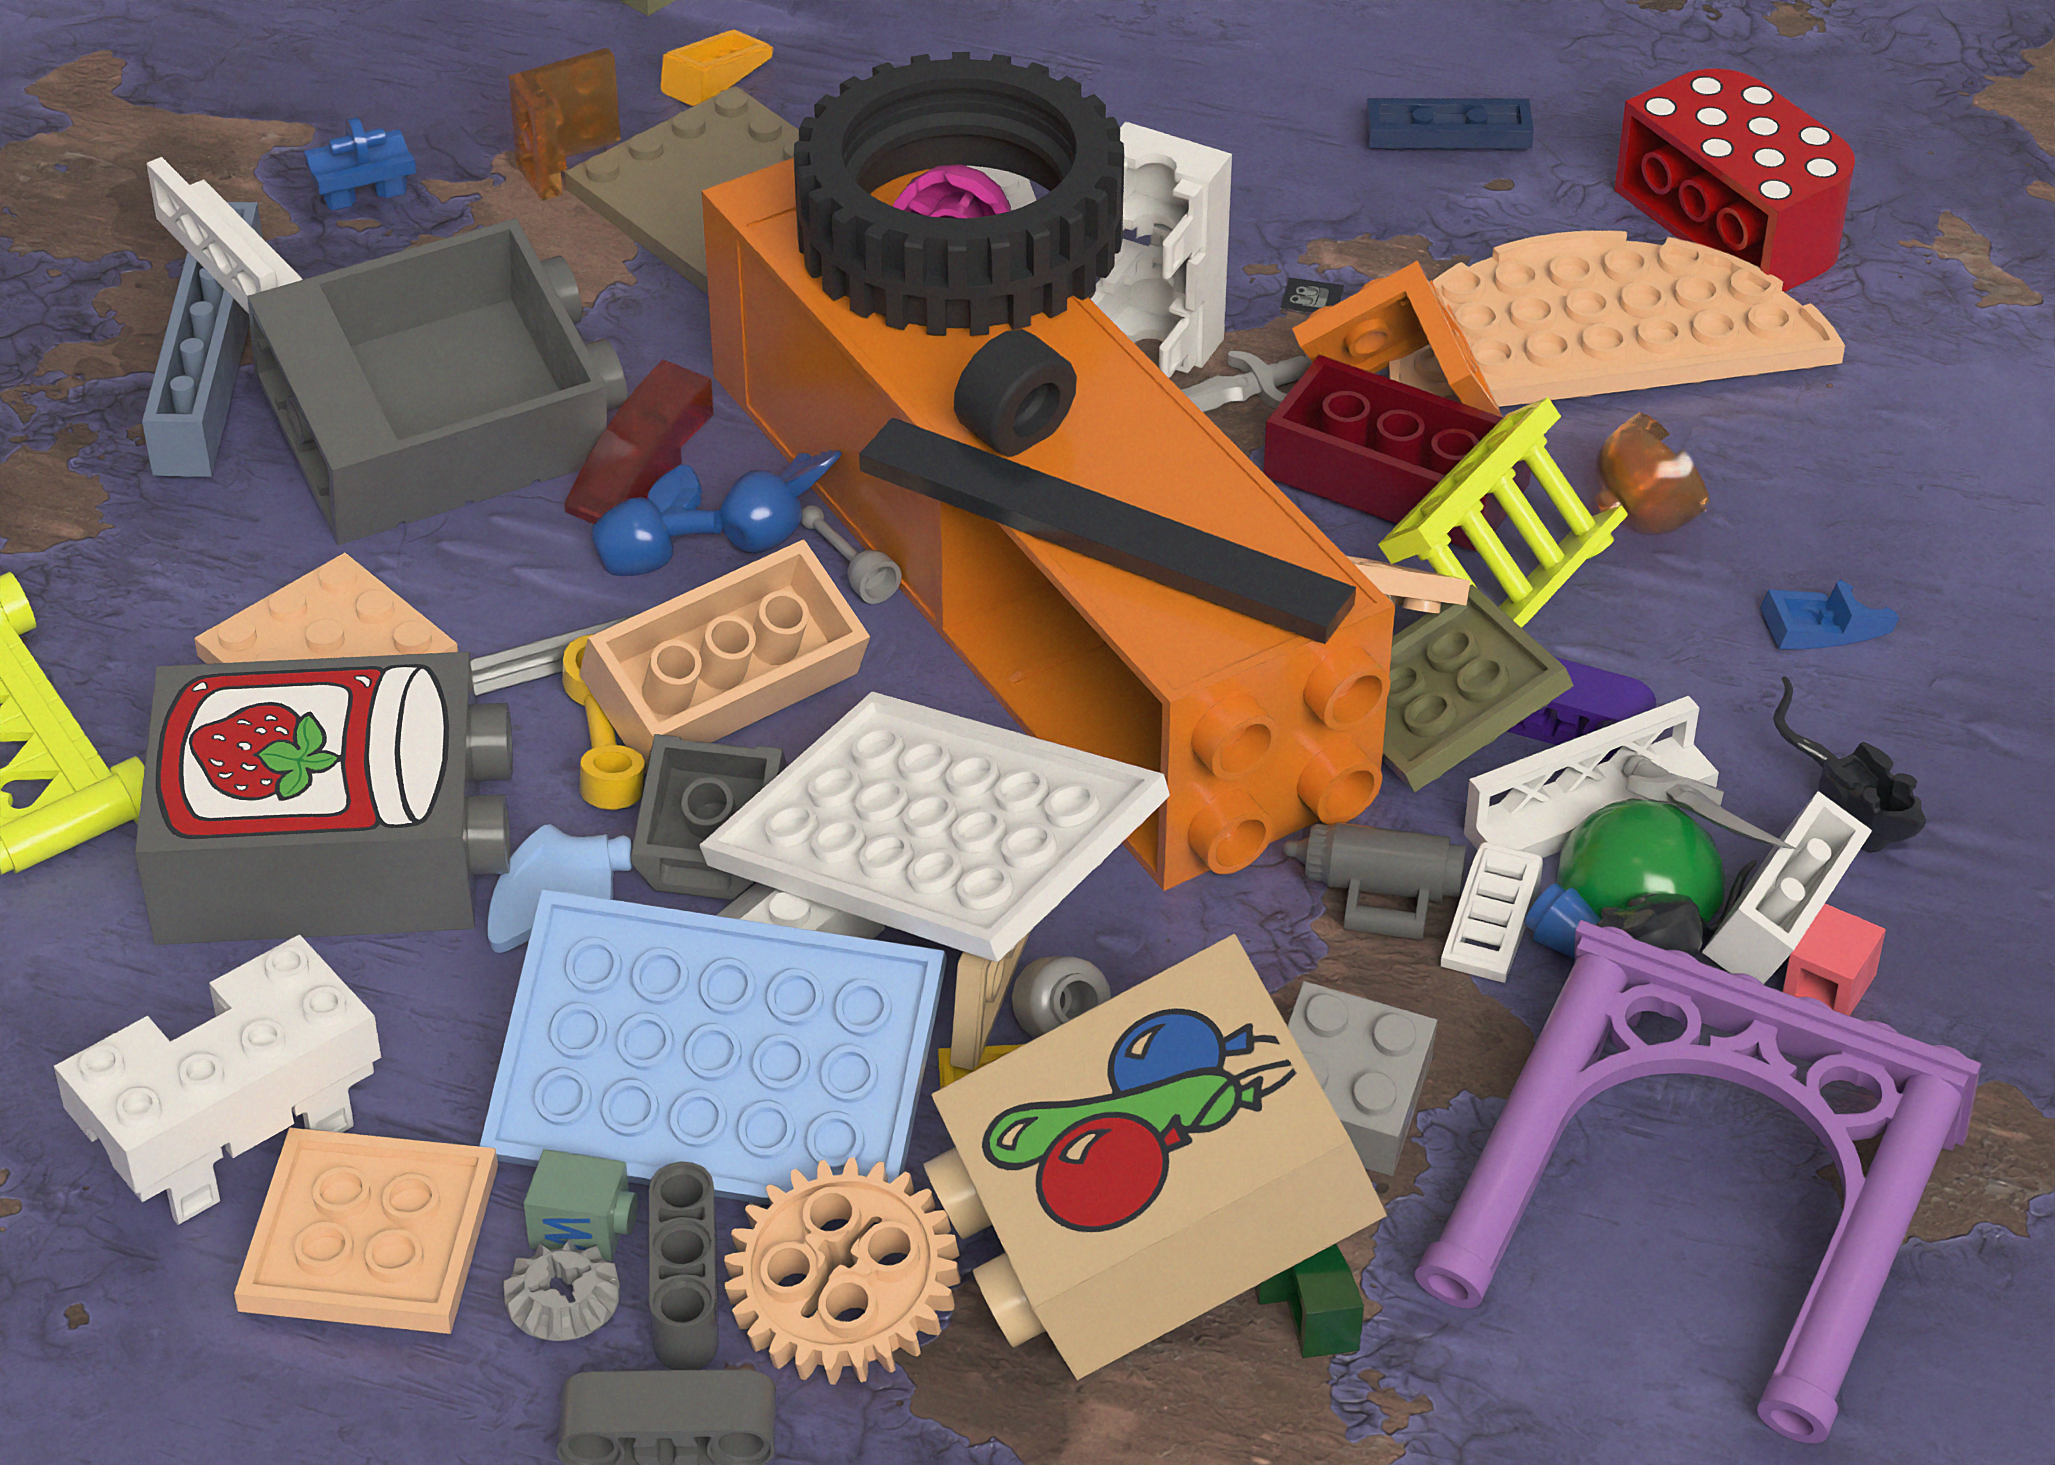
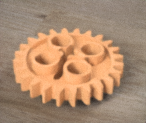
(895, 1297)

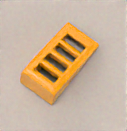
(711, 65)

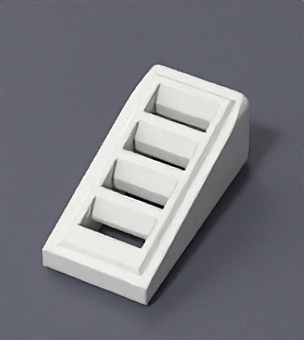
(1500, 875)

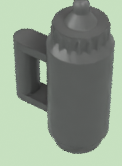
(1385, 864)

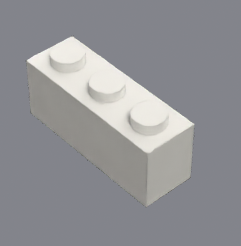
(1788, 890)

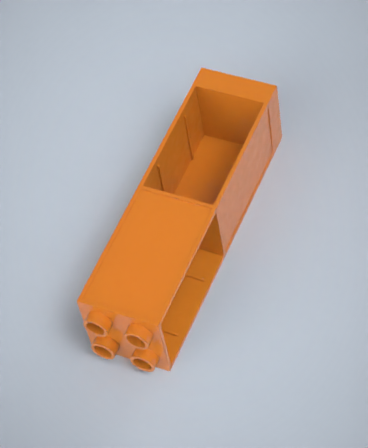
(1233, 711)

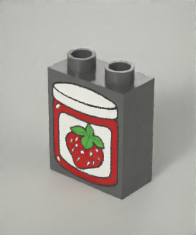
(320, 798)

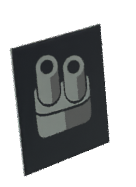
(1310, 295)

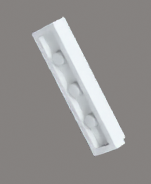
(216, 235)
(1543, 817)

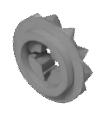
(548, 1314)

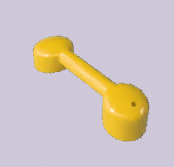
(608, 772)

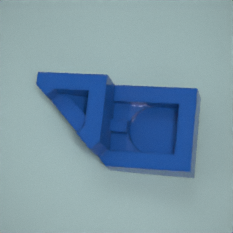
(1822, 620)

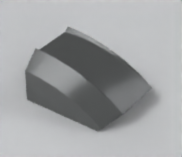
(687, 798)

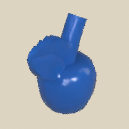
(766, 507)
(638, 532)

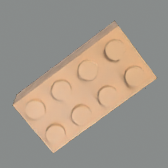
(725, 652)

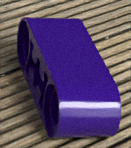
(1591, 704)

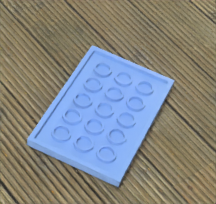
(712, 1045)

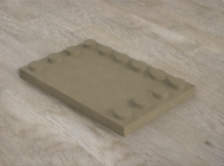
(657, 176)

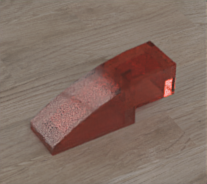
(642, 440)

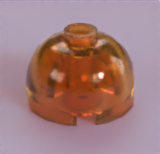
(1646, 478)

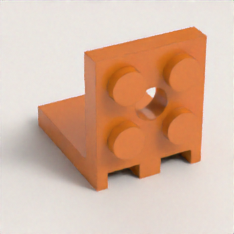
(1392, 321)

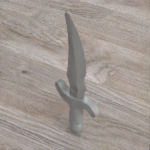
(1257, 379)
(1703, 799)

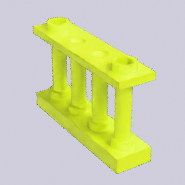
(1489, 470)

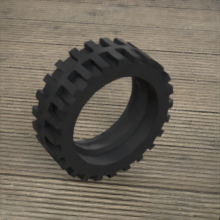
(959, 268)

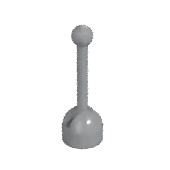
(870, 572)

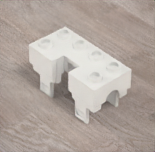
(1179, 280)
(279, 1045)

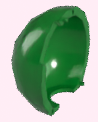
(1641, 850)

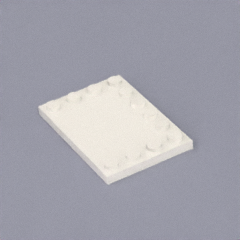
(936, 824)

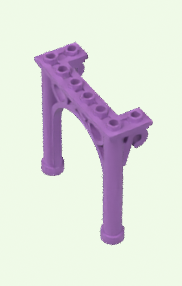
(1922, 1107)

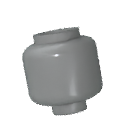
(1056, 992)

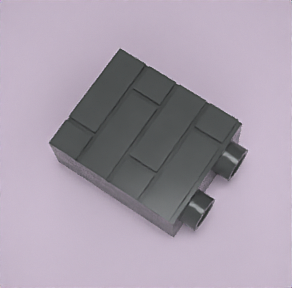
(433, 378)

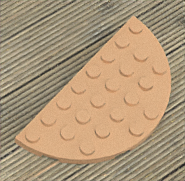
(1618, 316)

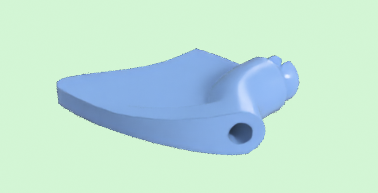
(552, 863)

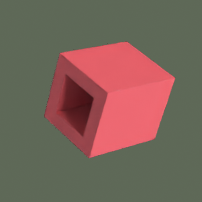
(1835, 959)

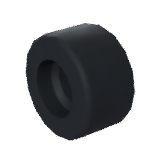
(1014, 392)

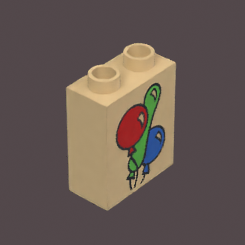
(1147, 1162)

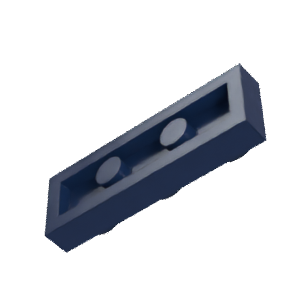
(1449, 123)

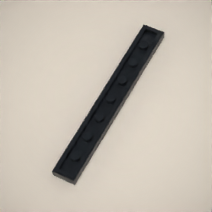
(1109, 530)

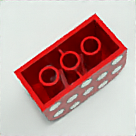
(1737, 172)

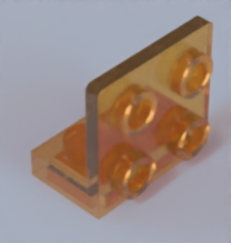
(561, 114)

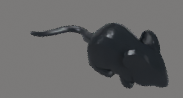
(1861, 785)
(1670, 919)

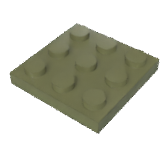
(1461, 685)

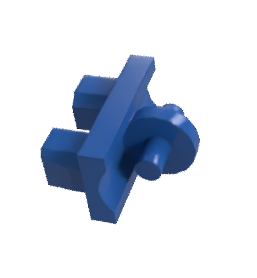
(359, 161)

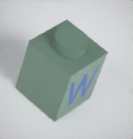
(579, 1201)

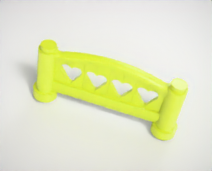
(83, 793)

